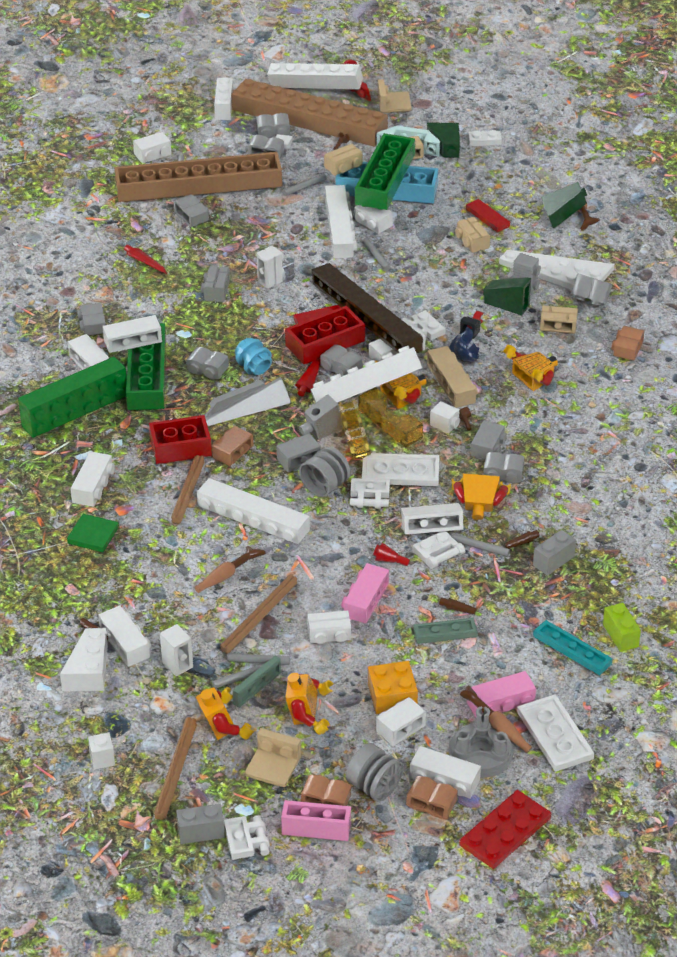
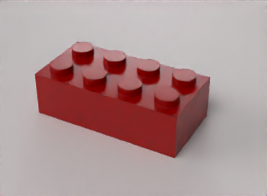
(315, 336)

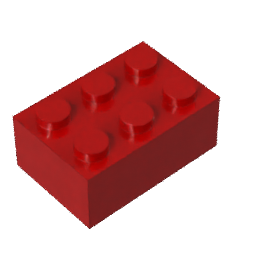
(180, 439)

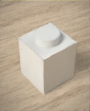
(444, 417)
(101, 751)

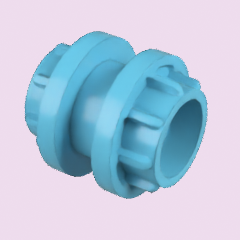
(253, 356)

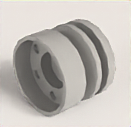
(324, 471)
(374, 772)

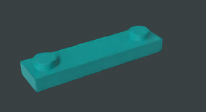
(572, 647)

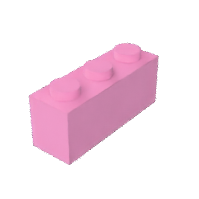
(366, 592)
(505, 692)
(316, 820)

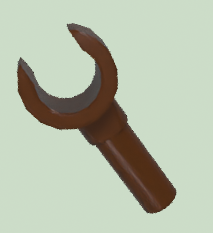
(342, 139)
(464, 415)

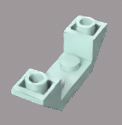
(430, 142)

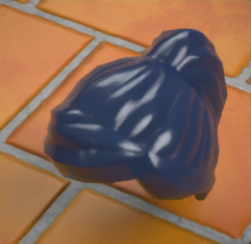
(464, 346)

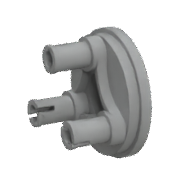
(483, 745)

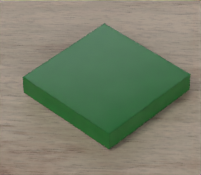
(93, 532)

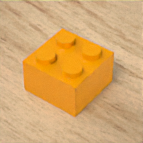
(391, 684)

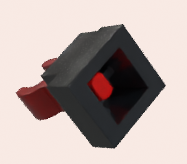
(473, 323)

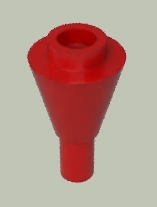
(386, 554)

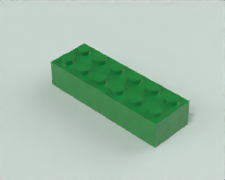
(385, 171)
(147, 375)
(73, 396)

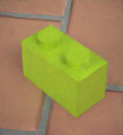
(621, 627)

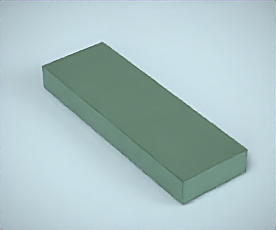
(445, 630)
(257, 681)

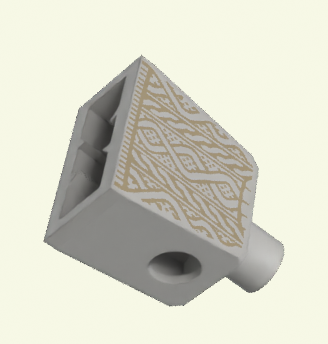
(322, 418)

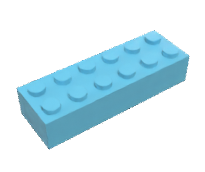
(417, 185)

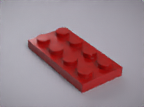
(505, 829)

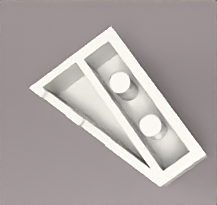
(87, 662)

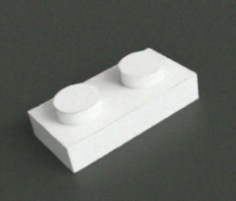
(484, 138)

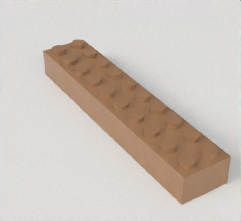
(310, 111)
(198, 176)

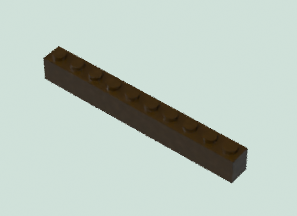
(370, 311)

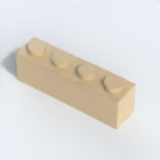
(451, 376)

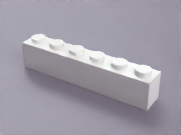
(315, 75)
(340, 221)
(368, 377)
(253, 511)

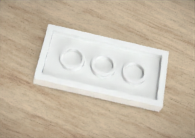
(402, 468)
(555, 733)

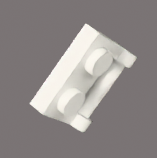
(437, 549)

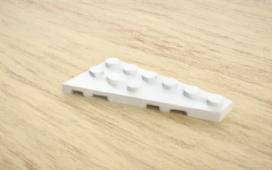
(561, 269)

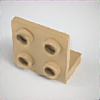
(392, 101)
(274, 758)

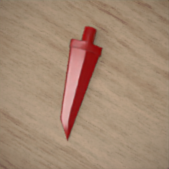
(143, 257)
(307, 380)

